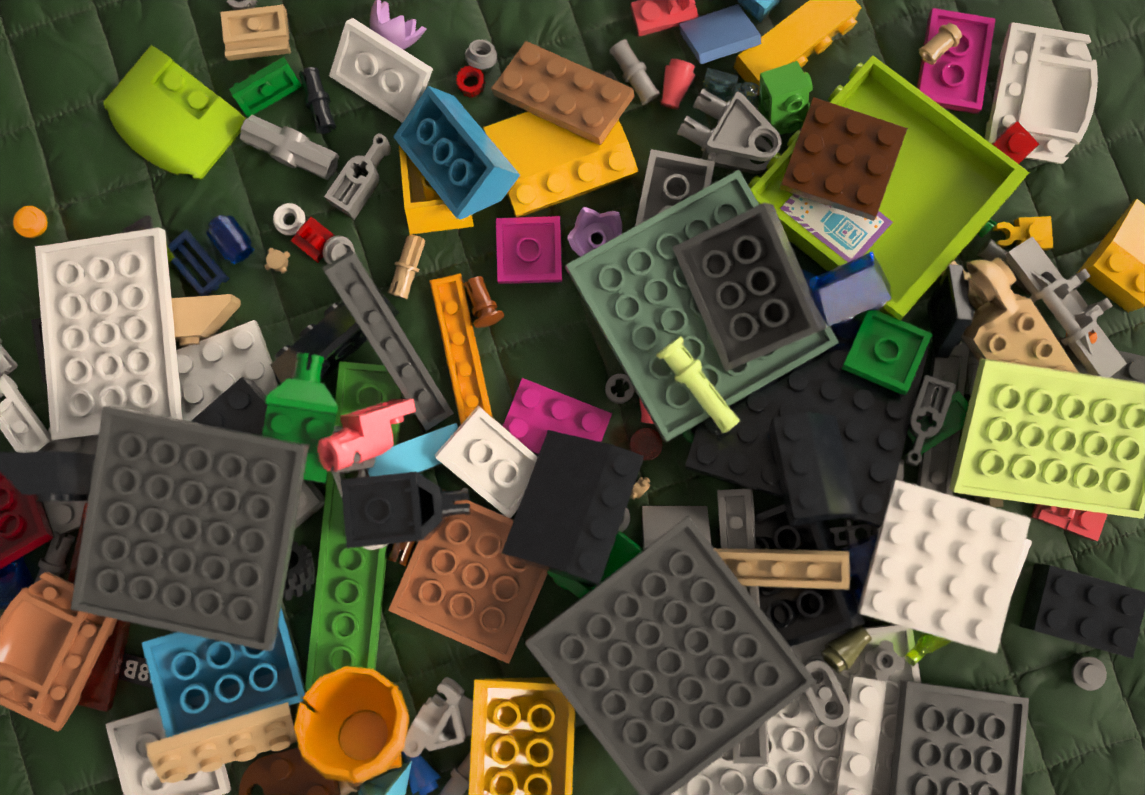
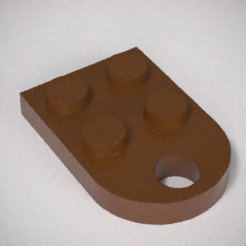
(286, 775)

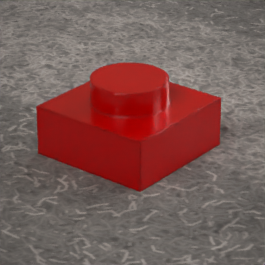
(1016, 142)

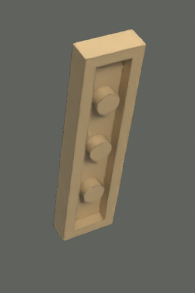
(788, 567)

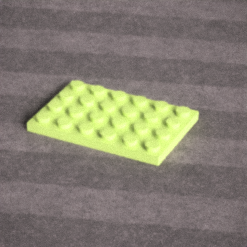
(1054, 439)

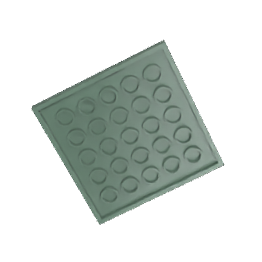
(646, 304)

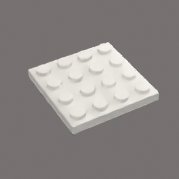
(944, 566)

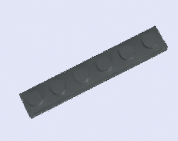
(387, 338)

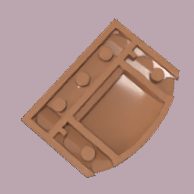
(48, 651)

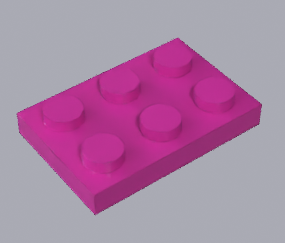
(961, 72)
(543, 409)

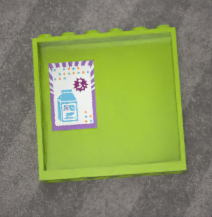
(935, 201)

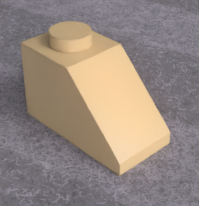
(201, 316)

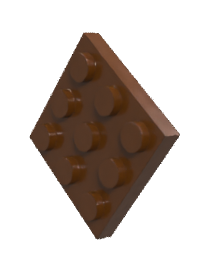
(843, 159)

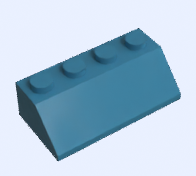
(455, 154)

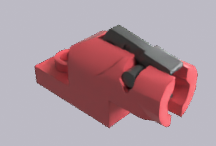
(363, 436)

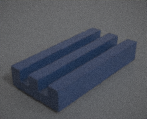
(213, 284)

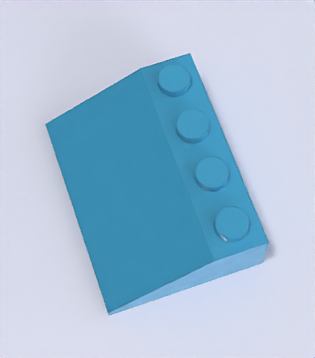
(214, 680)

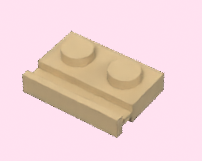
(255, 32)

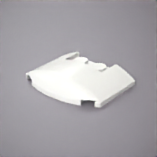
(1046, 87)

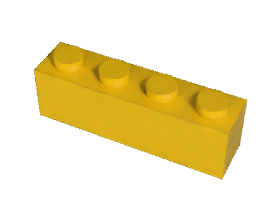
(798, 37)

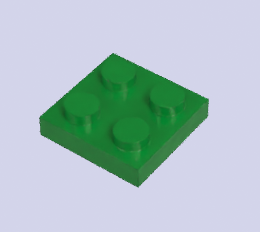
(887, 351)

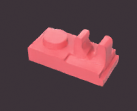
(660, 15)
(1079, 522)

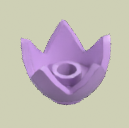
(396, 29)
(592, 223)

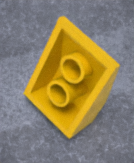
(422, 204)
(1119, 260)

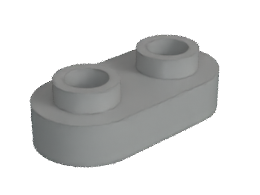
(824, 691)

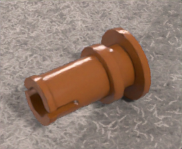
(483, 306)

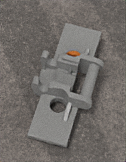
(1068, 307)

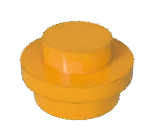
(30, 222)

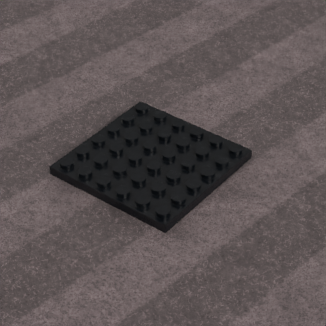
(869, 420)

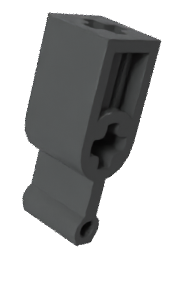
(936, 413)

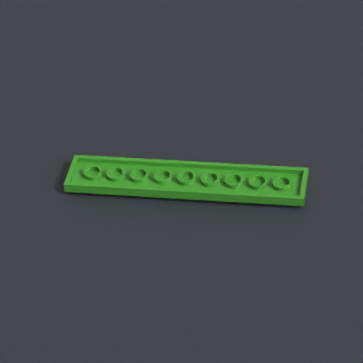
(348, 579)

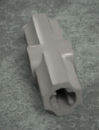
(289, 147)

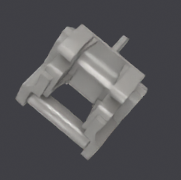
(441, 720)

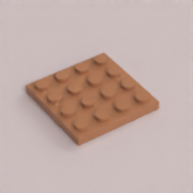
(467, 586)

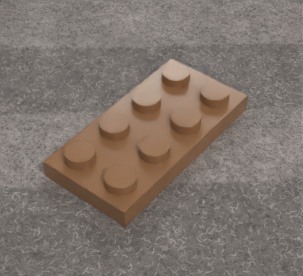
(563, 92)

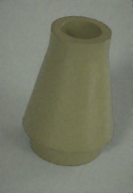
(845, 649)

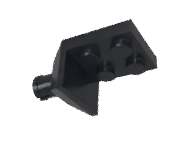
(396, 508)

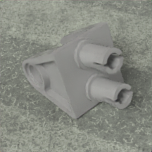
(735, 136)

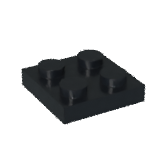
(949, 311)

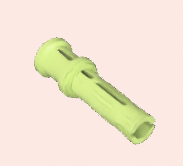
(689, 372)

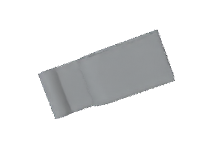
(351, 192)

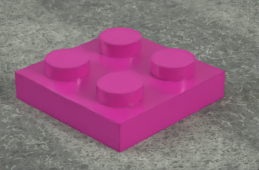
(528, 250)

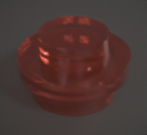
(646, 443)

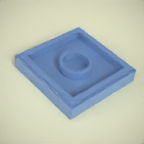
(720, 34)

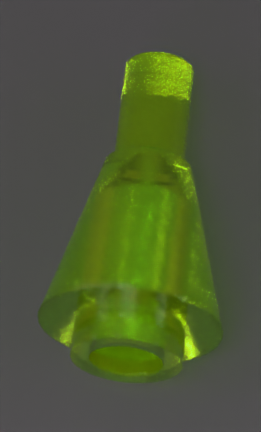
(926, 644)

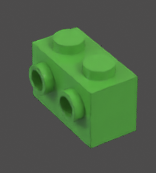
(785, 97)

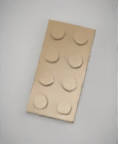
(222, 743)

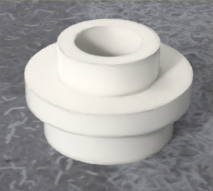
(282, 213)

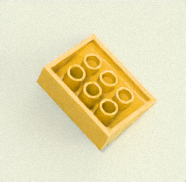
(557, 162)
(521, 738)

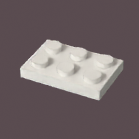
(379, 70)
(489, 461)

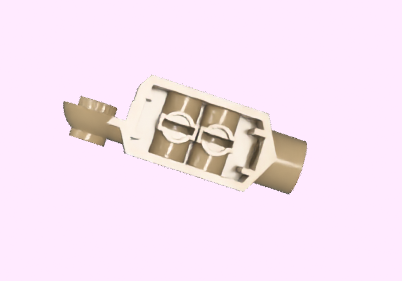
(1009, 324)

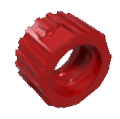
(466, 72)

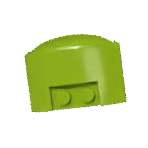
(172, 116)

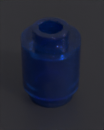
(230, 238)

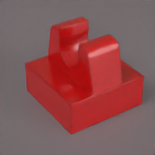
(312, 238)

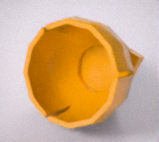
(355, 725)

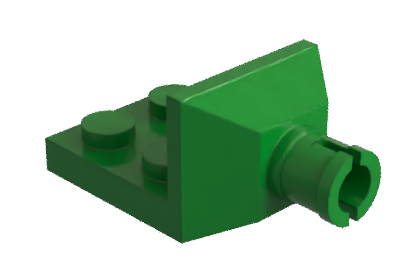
(302, 412)

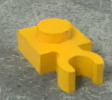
(1024, 229)

